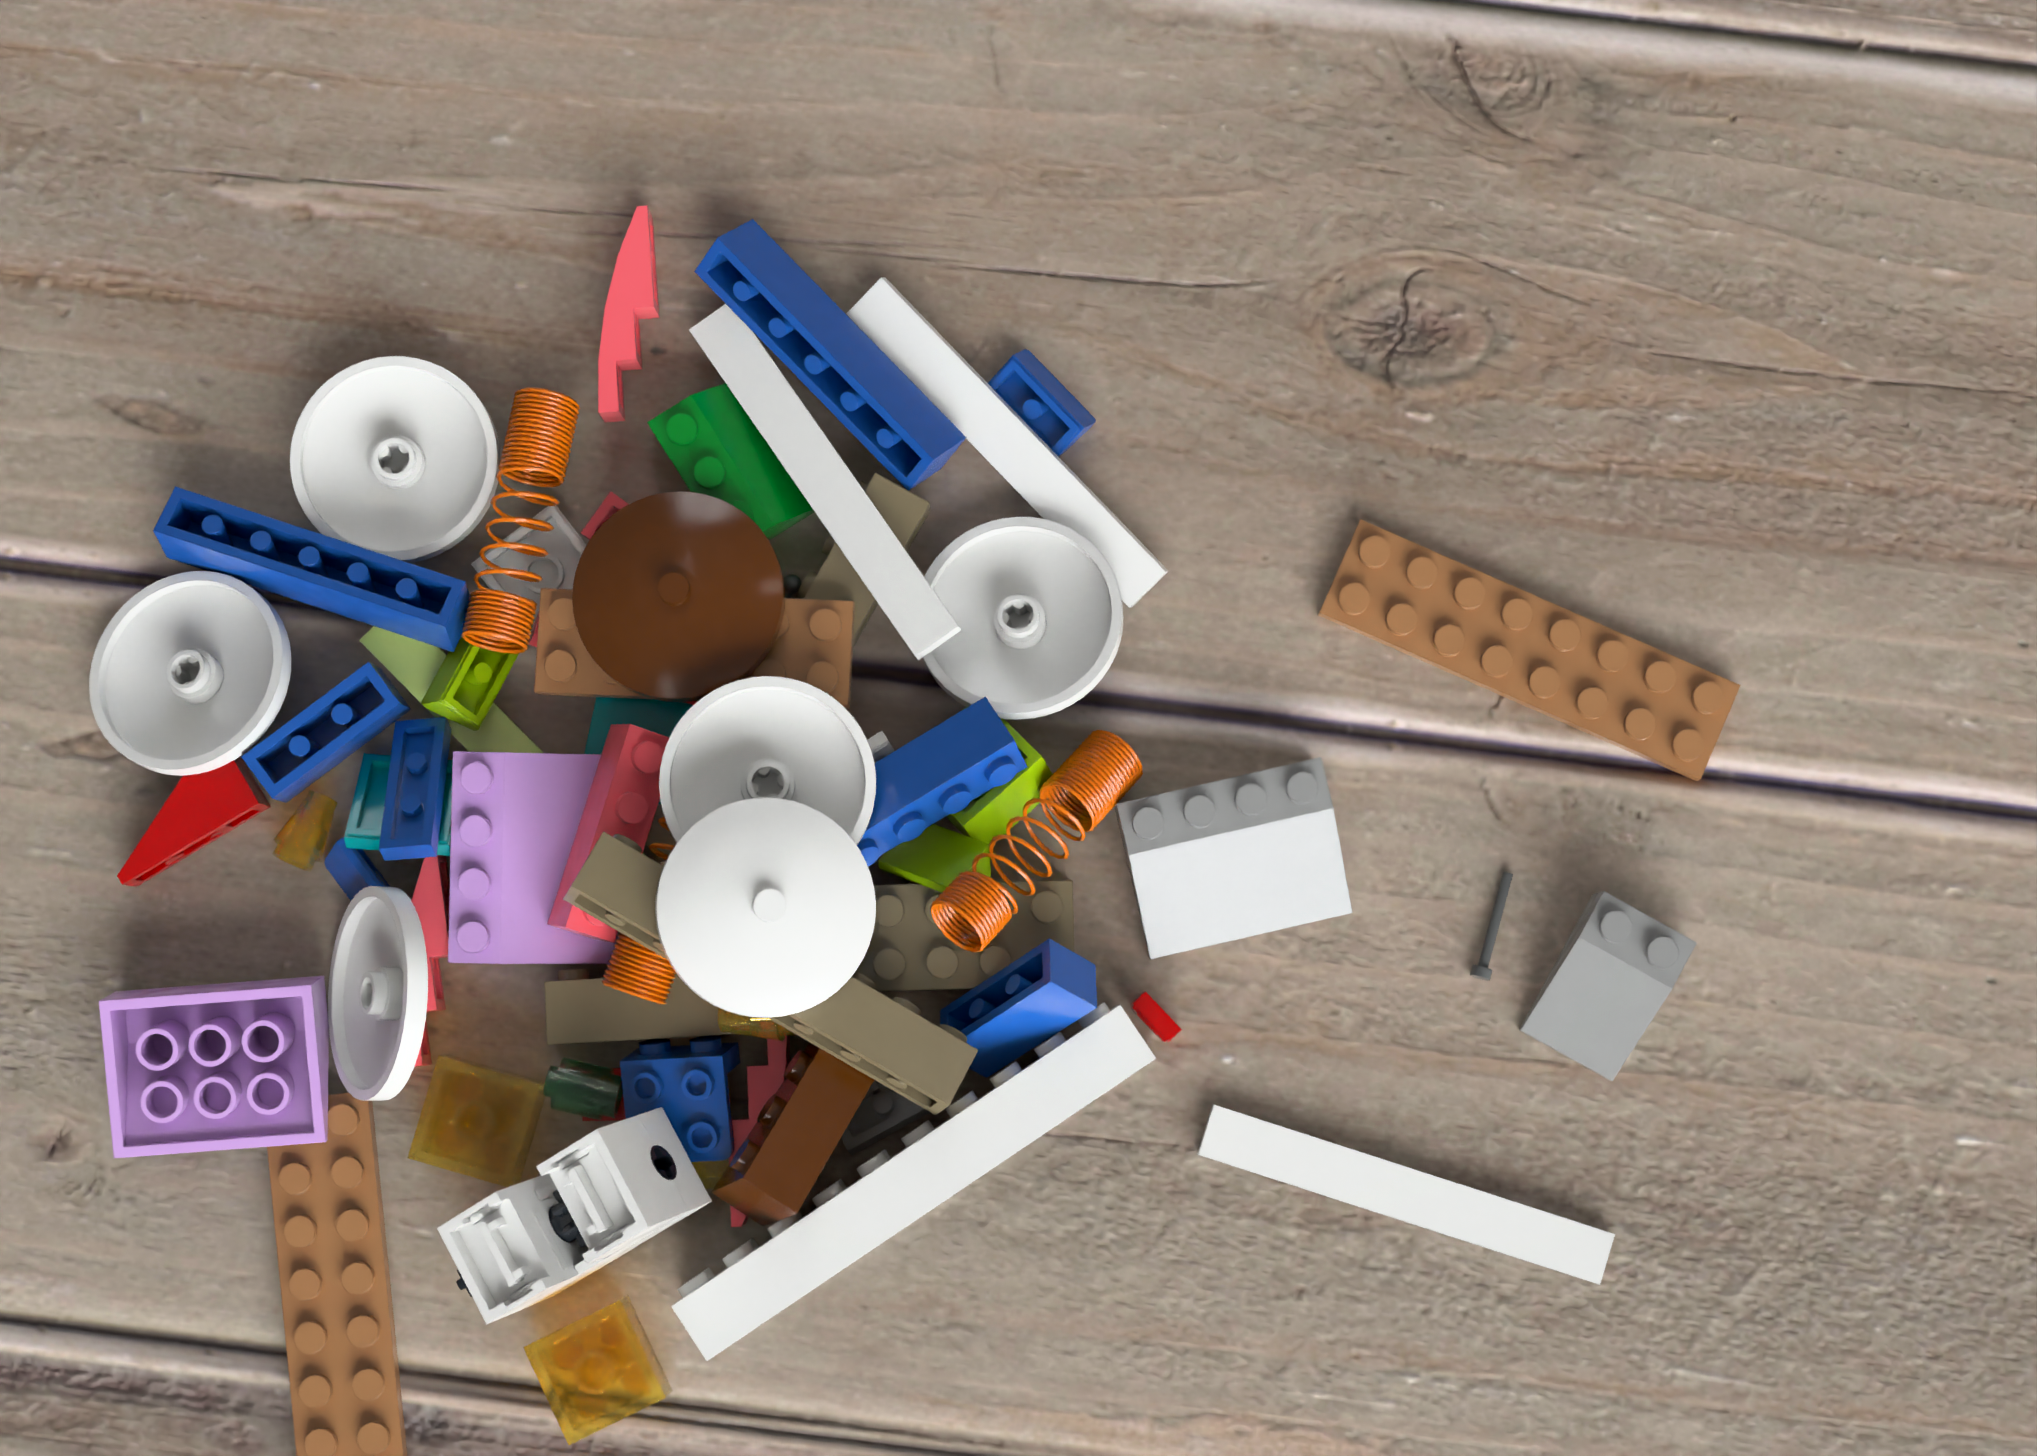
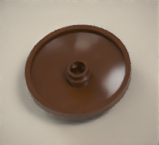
(678, 596)

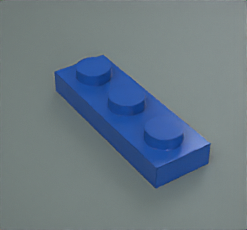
(415, 789)

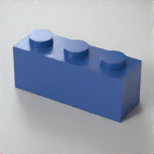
(326, 733)
(1023, 1005)

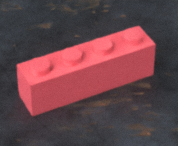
(618, 802)

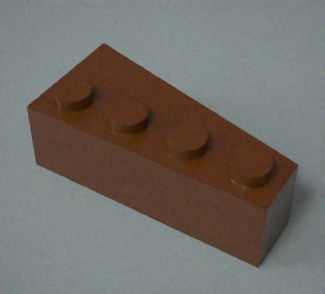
(793, 1137)

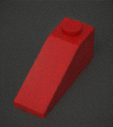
(194, 816)

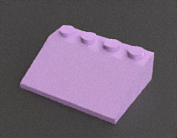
(508, 855)
(216, 1066)

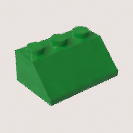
(728, 459)

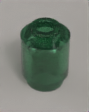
(584, 1089)

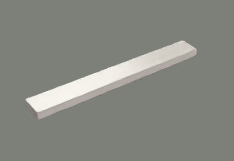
(1002, 435)
(825, 481)
(1406, 1194)

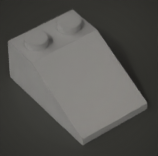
(1607, 984)

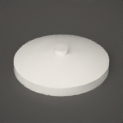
(395, 458)
(1032, 616)
(190, 673)
(770, 743)
(765, 907)
(377, 993)

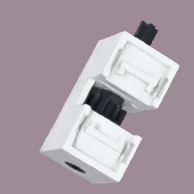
(574, 1217)

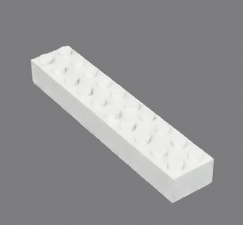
(912, 1182)

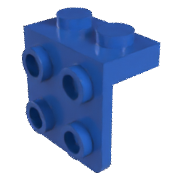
(689, 1087)

